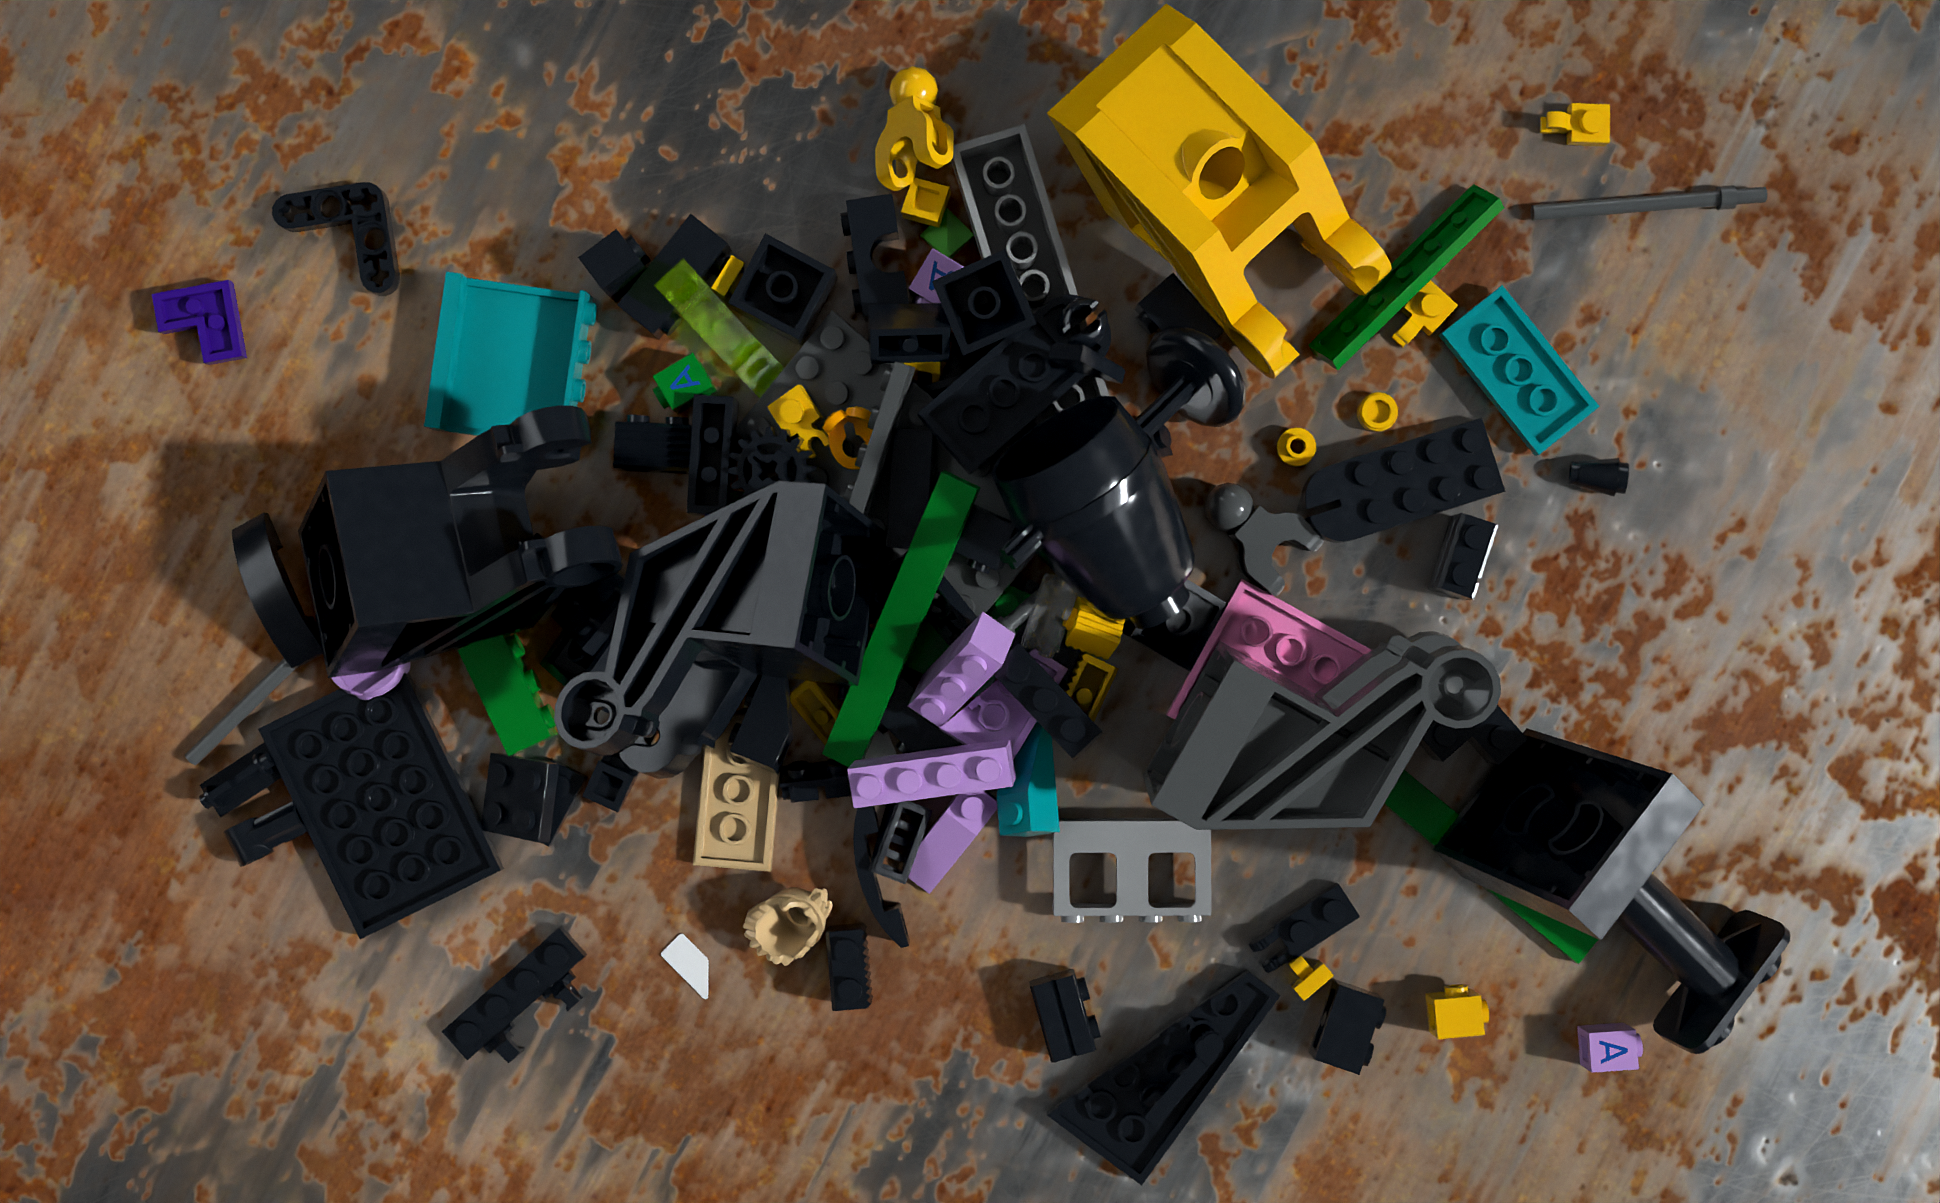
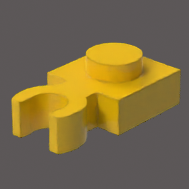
(799, 414)

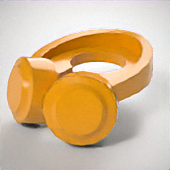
(836, 433)

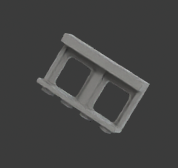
(1132, 844)

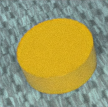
(1377, 412)

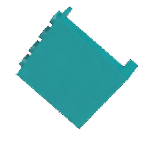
(505, 353)

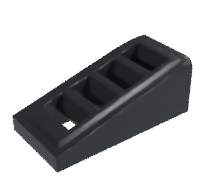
(890, 820)

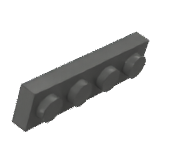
(882, 422)

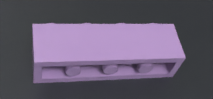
(932, 773)

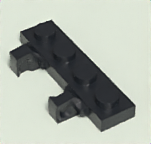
(491, 1016)

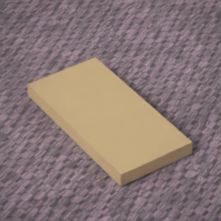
(735, 809)

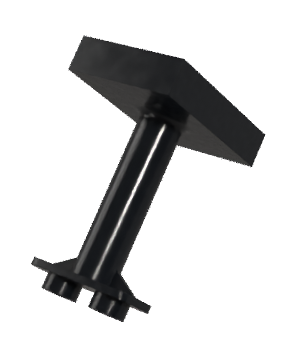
(1581, 845)

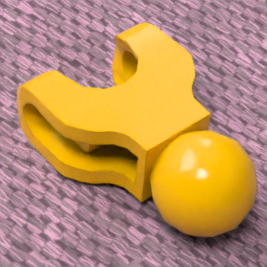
(912, 130)

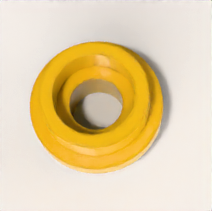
(1285, 452)

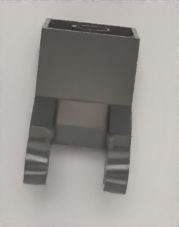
(1281, 757)

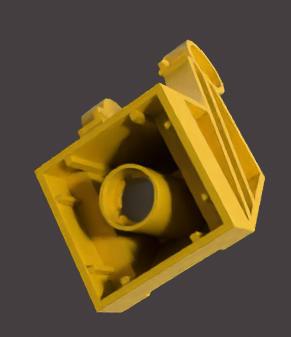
(1209, 174)

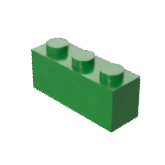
(509, 692)

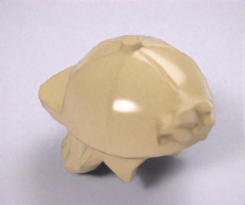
(787, 923)

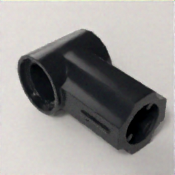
(259, 836)

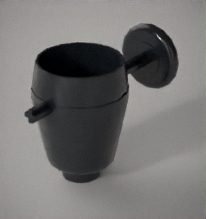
(1097, 494)

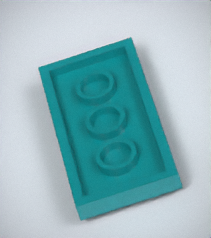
(1519, 370)

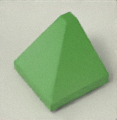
(949, 237)

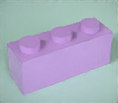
(961, 669)

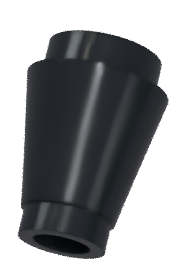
(1602, 475)

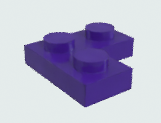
(212, 311)

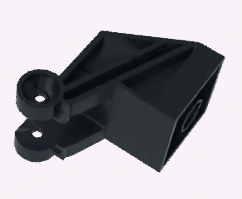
(445, 548)
(740, 594)

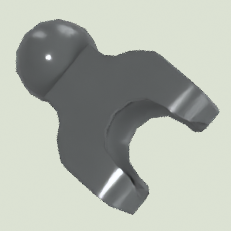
(1257, 533)

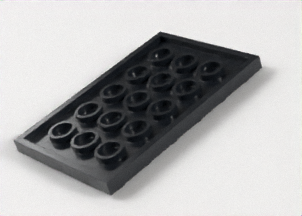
(381, 803)

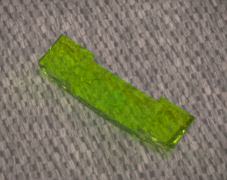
(719, 327)

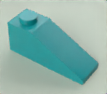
(1031, 802)

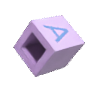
(934, 267)
(1609, 1047)

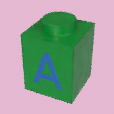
(680, 383)

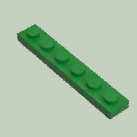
(1408, 276)

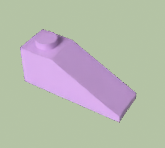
(951, 836)

